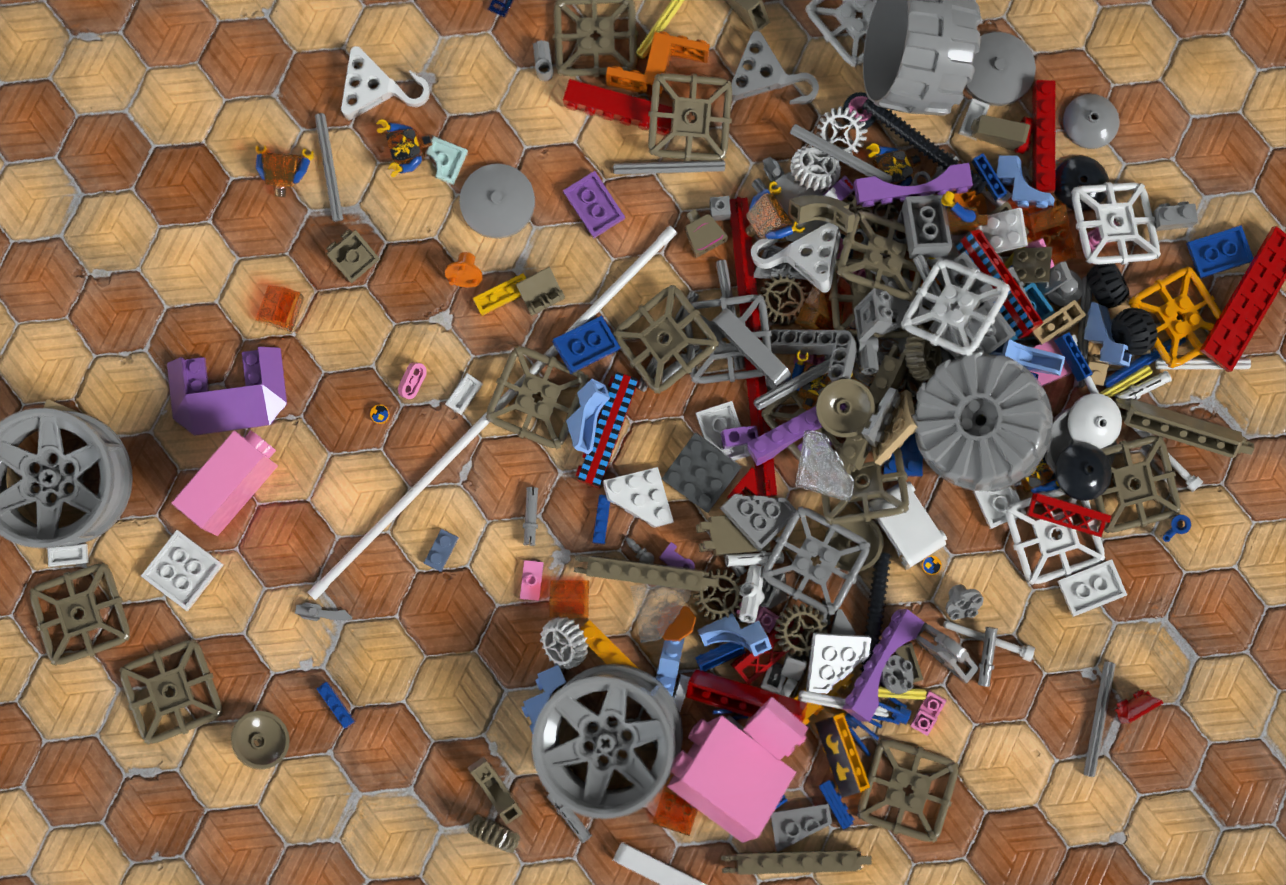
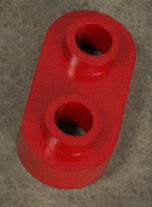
(1025, 147)

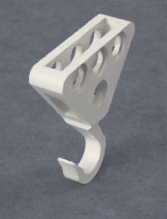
(367, 97)
(811, 267)

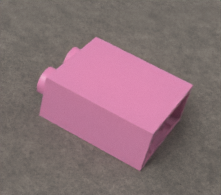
(226, 481)
(730, 778)

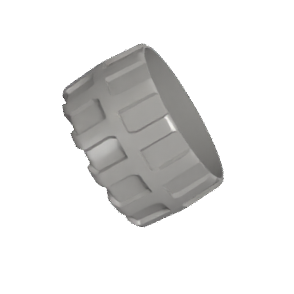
(920, 54)
(1010, 440)

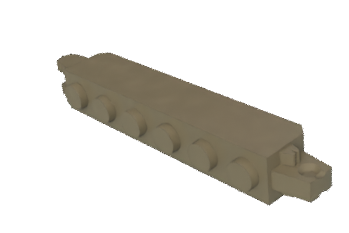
(889, 375)
(1183, 428)
(646, 573)
(797, 862)

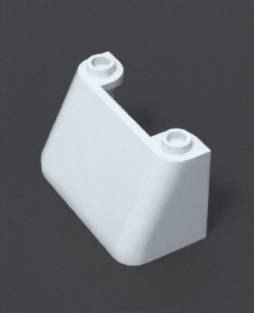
(911, 532)

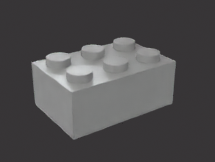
(926, 226)

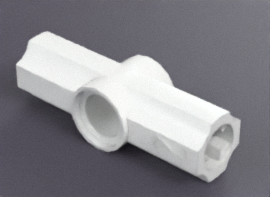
(752, 594)

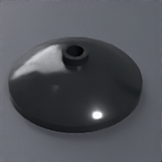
(1069, 174)
(1073, 474)

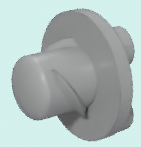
(1068, 292)
(963, 602)
(897, 675)

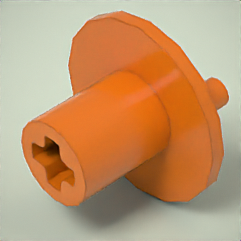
(464, 271)

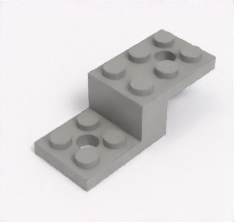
(1001, 329)

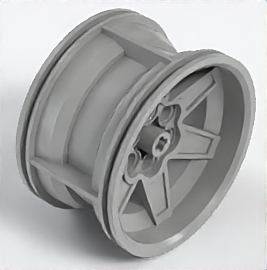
(102, 447)
(552, 759)

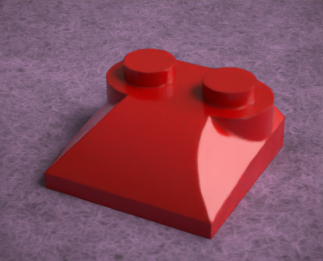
(1136, 707)

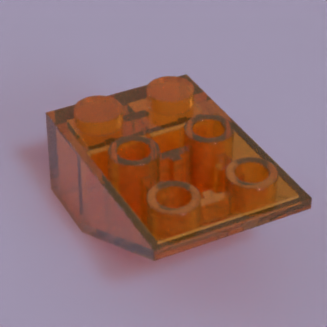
(1054, 228)
(817, 311)
(674, 811)

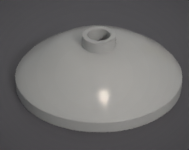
(1083, 129)

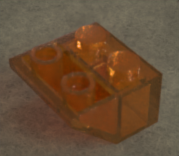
(280, 308)
(569, 599)

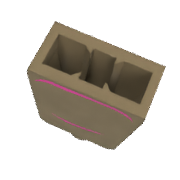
(703, 233)

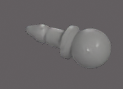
(642, 555)

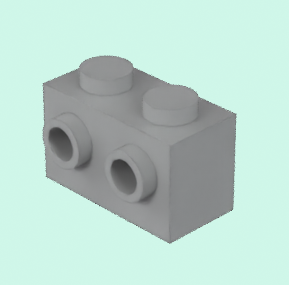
(1175, 217)

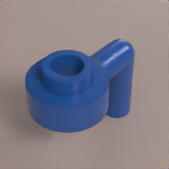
(1175, 529)

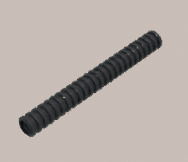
(918, 141)
(877, 602)

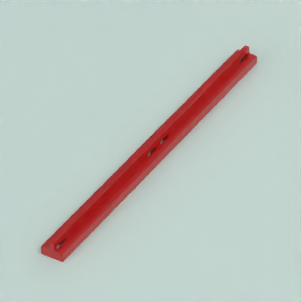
(747, 286)

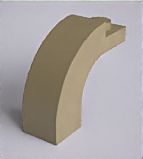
(821, 208)
(496, 790)

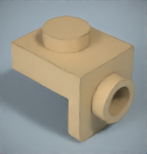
(1098, 369)

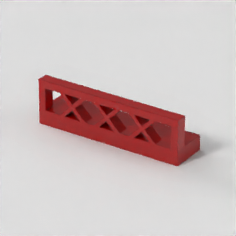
(1074, 509)
(747, 658)

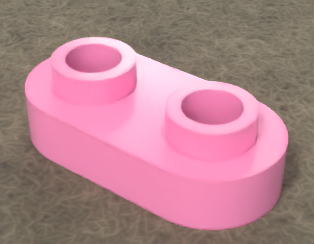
(411, 380)

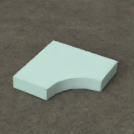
(448, 159)

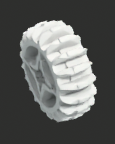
(836, 125)
(820, 169)
(564, 642)

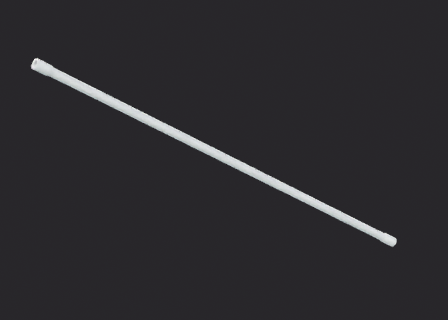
(323, 584)

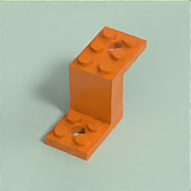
(661, 50)

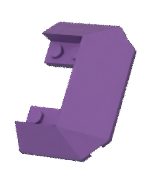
(232, 408)

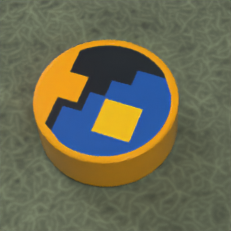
(379, 414)
(931, 565)

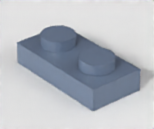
(441, 550)

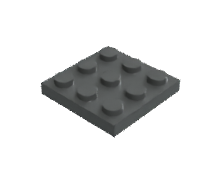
(701, 472)

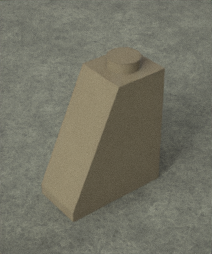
(751, 12)
(1000, 131)

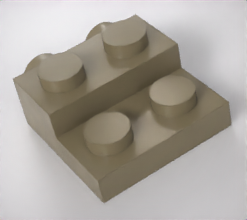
(352, 255)

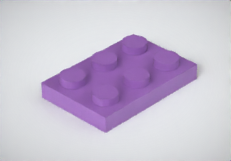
(594, 204)

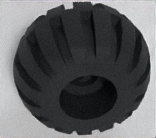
(1107, 285)
(1135, 329)

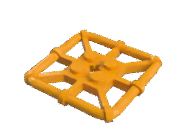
(1182, 305)

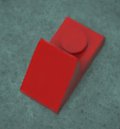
(748, 483)

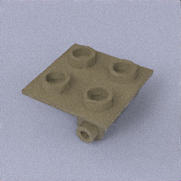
(1032, 264)
(540, 291)

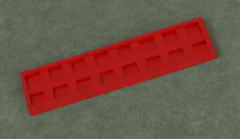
(1248, 302)

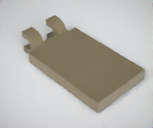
(725, 537)

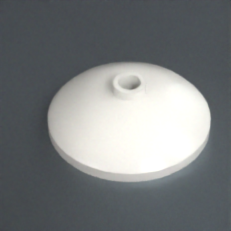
(1086, 417)

